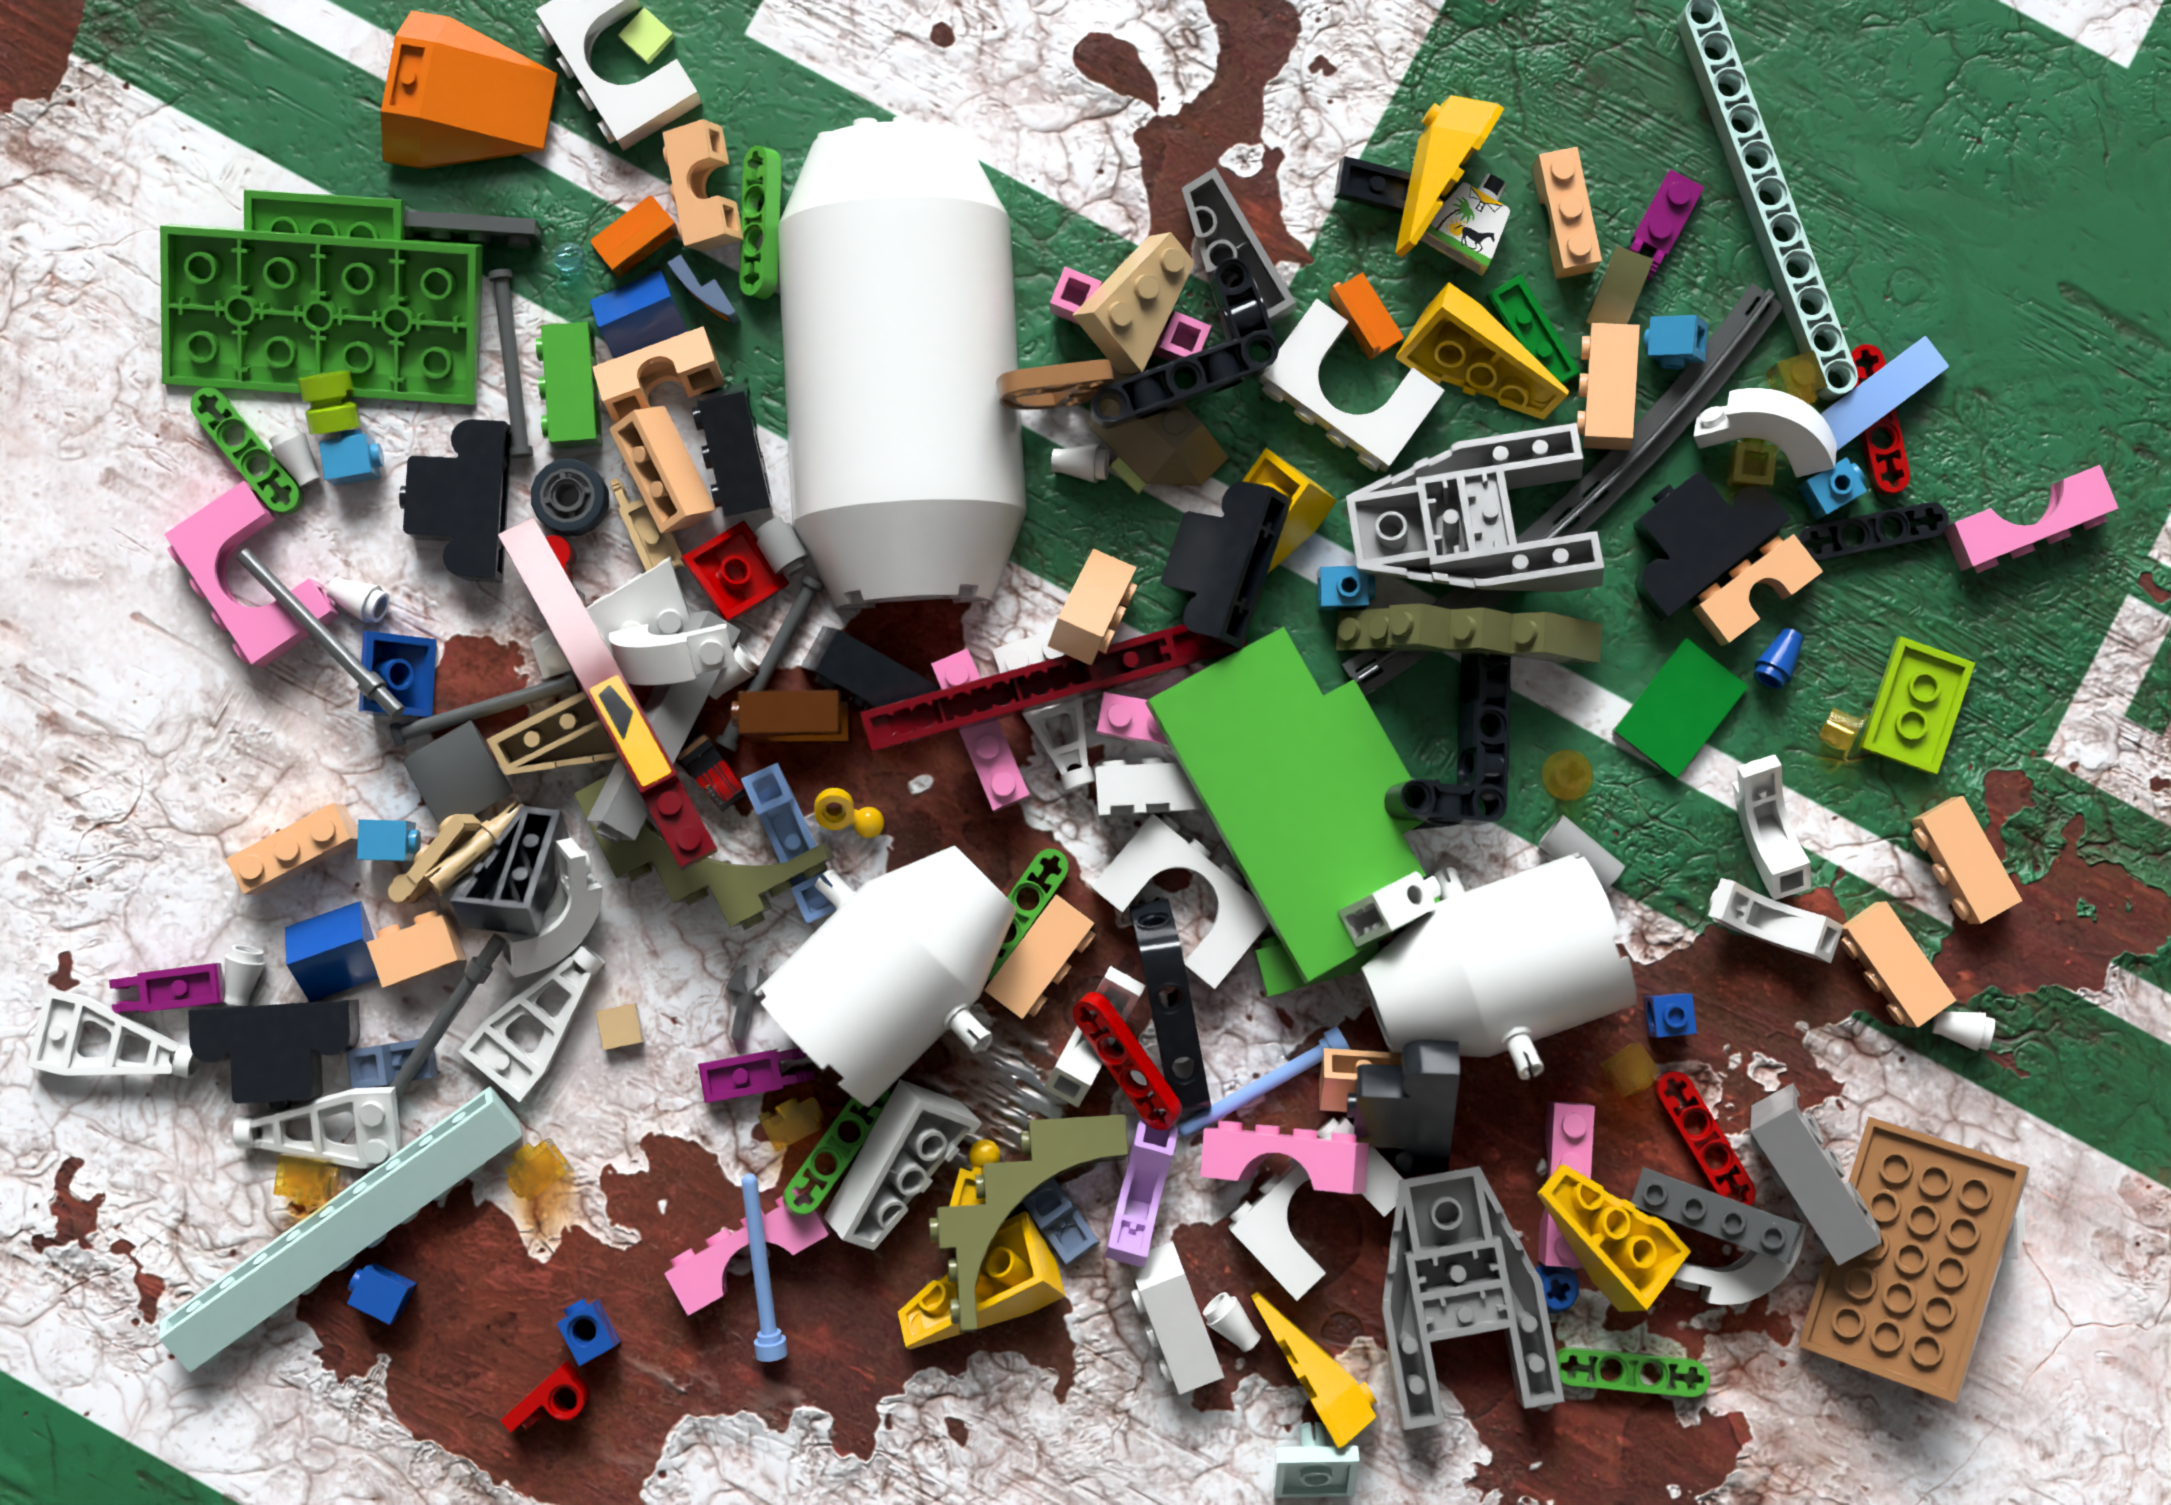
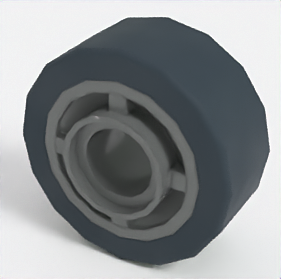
(560, 477)

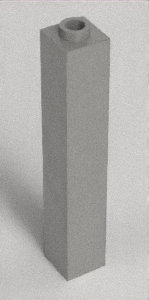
(671, 713)

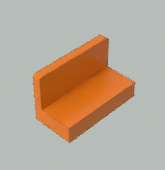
(635, 236)
(1366, 316)

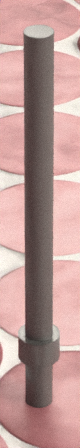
(368, 682)
(475, 973)

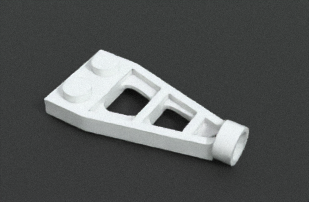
(1032, 651)
(60, 1033)
(506, 1061)
(374, 1119)

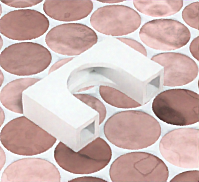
(627, 110)
(1373, 435)
(1160, 848)
(1265, 1225)

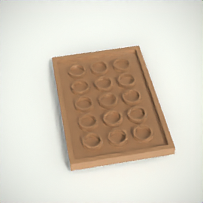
(1924, 1291)

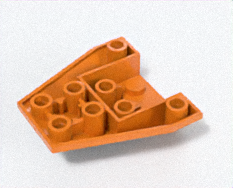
(460, 97)

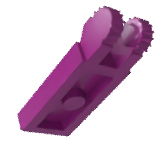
(1665, 217)
(172, 988)
(749, 1074)

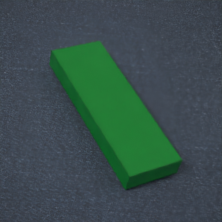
(1531, 327)

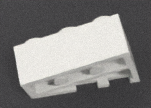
(1143, 789)
(1175, 1321)

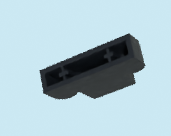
(463, 499)
(1699, 538)
(1226, 561)
(275, 1046)
(1410, 1105)

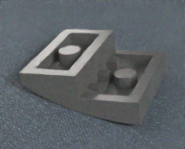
(457, 773)

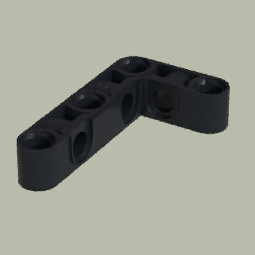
(1211, 368)
(1480, 758)
(1172, 1011)

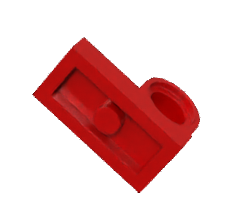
(547, 1394)

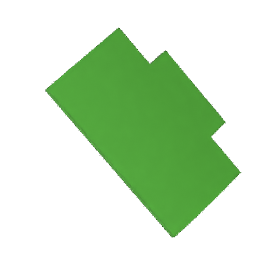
(320, 292)
(1292, 791)

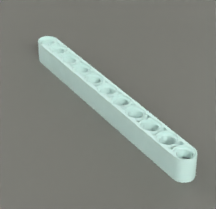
(1768, 179)

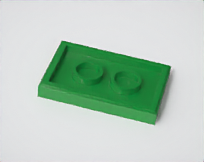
(1680, 708)

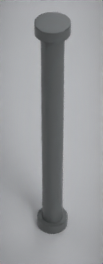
(510, 363)
(776, 651)
(401, 733)

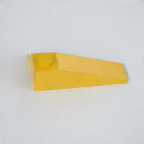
(1447, 141)
(1471, 349)
(1308, 505)
(1617, 1245)
(1012, 1281)
(1331, 1388)

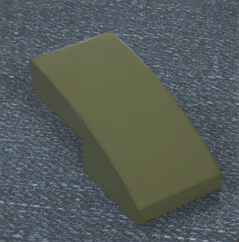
(1619, 287)

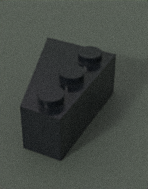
(733, 449)
(861, 671)
(517, 878)

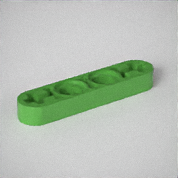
(759, 167)
(245, 452)
(1022, 918)
(838, 1149)
(1630, 1372)

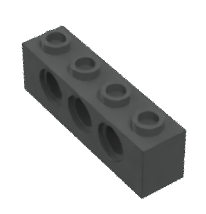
(1717, 1215)

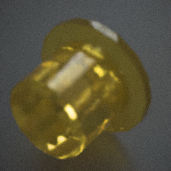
(1842, 730)
(1567, 774)

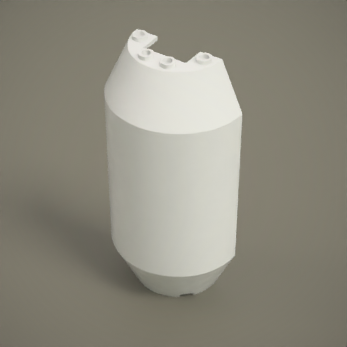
(893, 363)

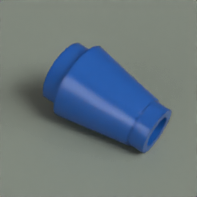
(1779, 659)

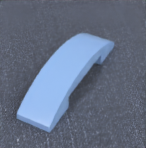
(1884, 391)
(788, 834)

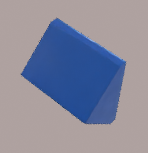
(638, 315)
(405, 666)
(331, 952)

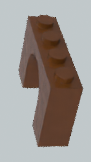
(792, 717)

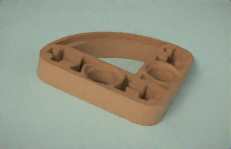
(1053, 385)

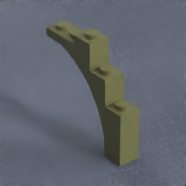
(1470, 630)
(736, 887)
(1053, 1150)

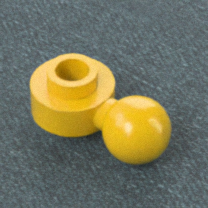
(867, 821)

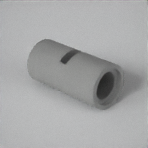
(1566, 839)

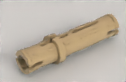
(470, 852)

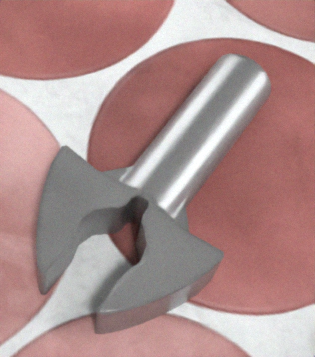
(745, 1002)

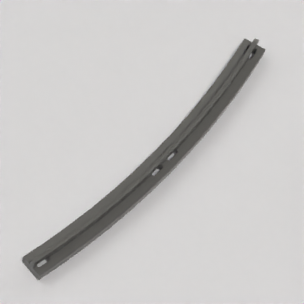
(1616, 470)

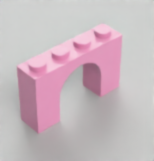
(205, 547)

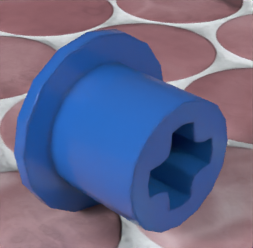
(1559, 1287)

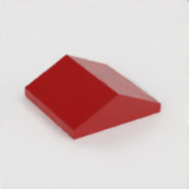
(734, 572)

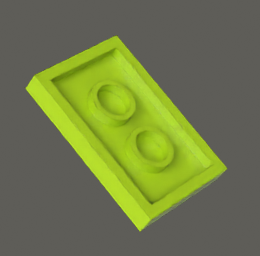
(1916, 705)

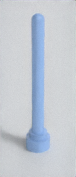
(1333, 1039)
(770, 1343)

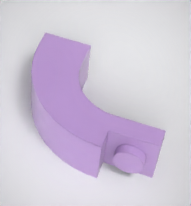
(1140, 1194)

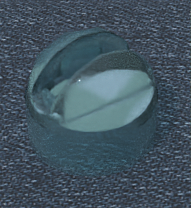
(571, 265)

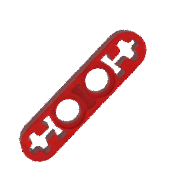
(1890, 424)
(1131, 1059)
(1708, 1137)

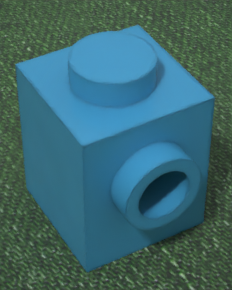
(1676, 340)
(351, 458)
(1833, 488)
(1344, 588)
(387, 840)

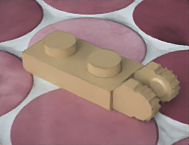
(646, 537)
(452, 834)

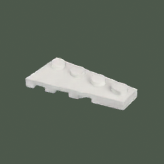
(645, 599)

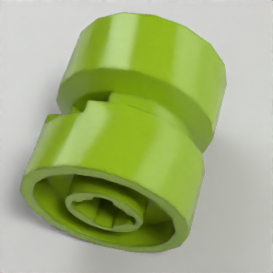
(329, 402)

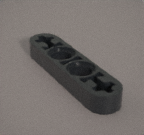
(1870, 529)

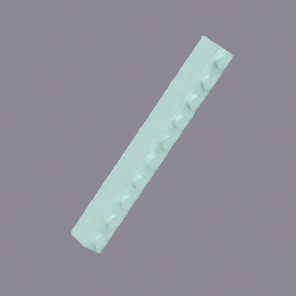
(340, 1230)

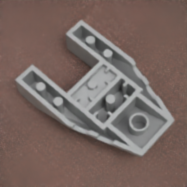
(1455, 522)
(1456, 1275)

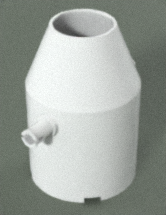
(1503, 964)
(892, 970)

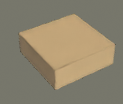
(619, 1026)

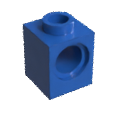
(1670, 1015)
(380, 1292)
(584, 1348)

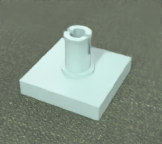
(1315, 1468)

